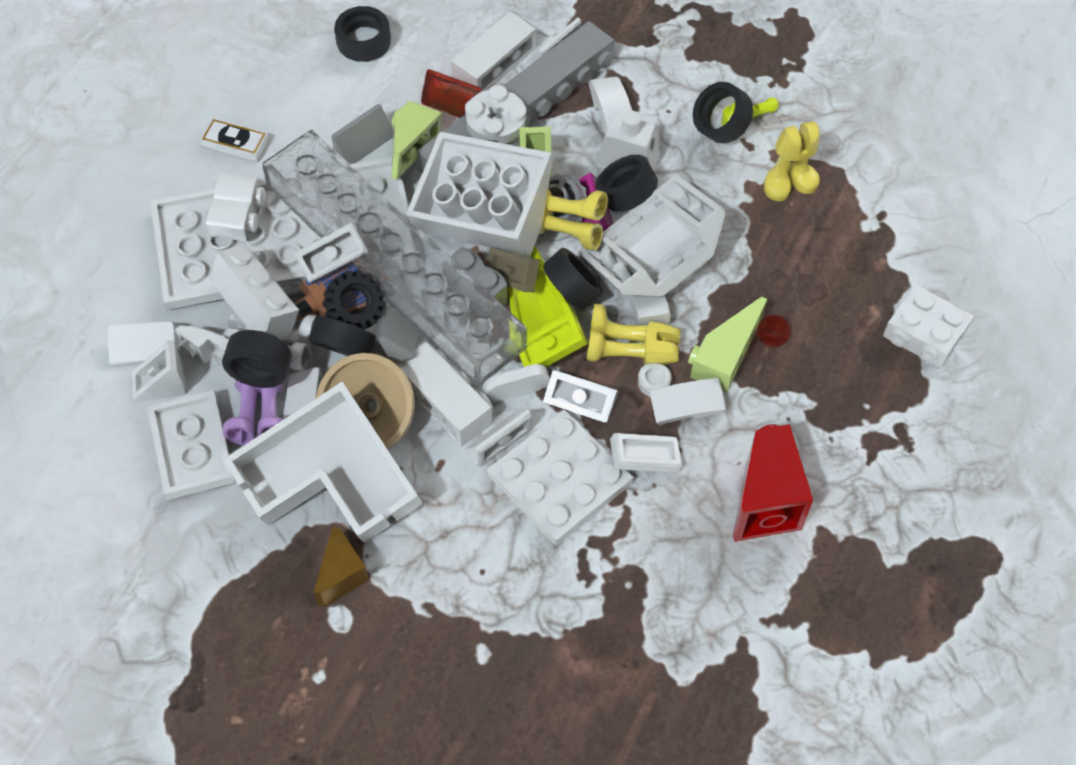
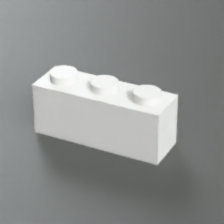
(495, 52)
(253, 292)
(447, 394)

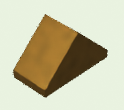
(339, 571)

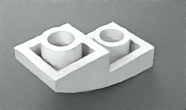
(609, 98)
(201, 344)
(688, 400)

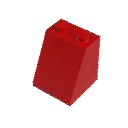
(774, 486)

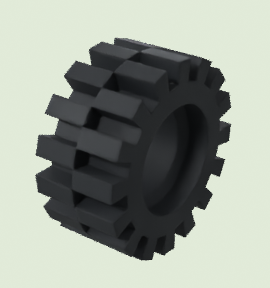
(367, 286)

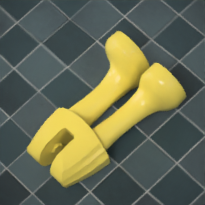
(798, 148)
(592, 208)
(658, 340)

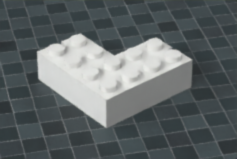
(323, 447)

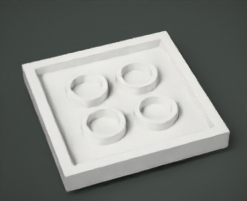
(559, 477)

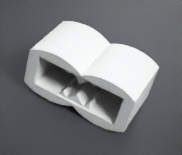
(235, 206)

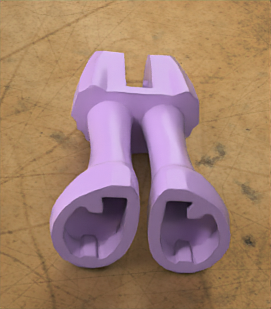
(241, 429)

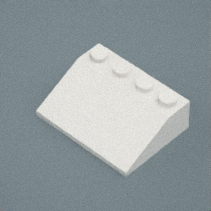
(482, 193)

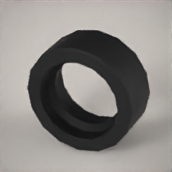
(362, 17)
(739, 120)
(623, 195)
(572, 279)
(340, 336)
(262, 346)

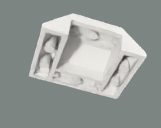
(659, 241)

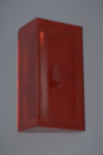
(447, 93)

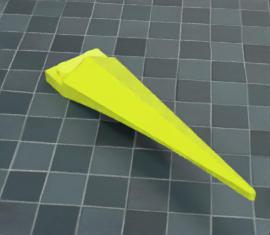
(549, 320)

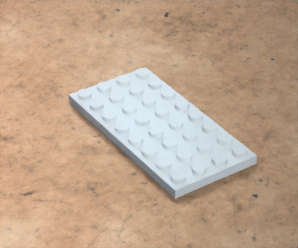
(189, 253)

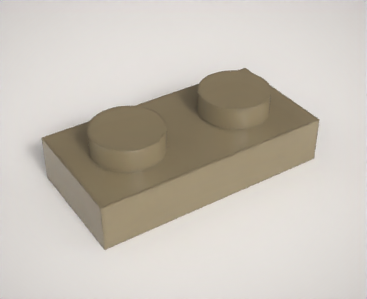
(517, 270)

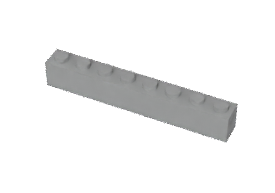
(548, 78)

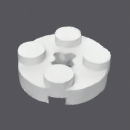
(495, 101)

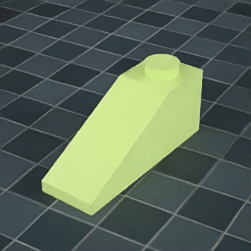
(413, 128)
(726, 346)

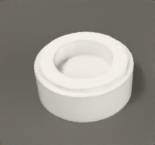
(653, 377)

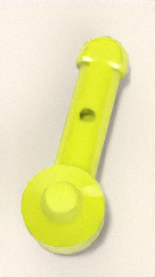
(770, 105)

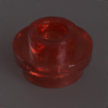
(773, 323)

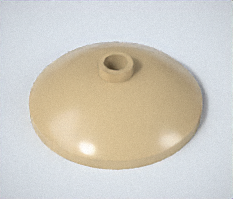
(377, 379)

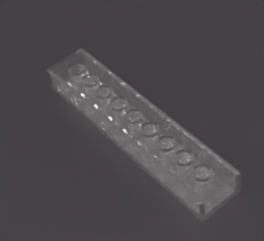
(412, 269)

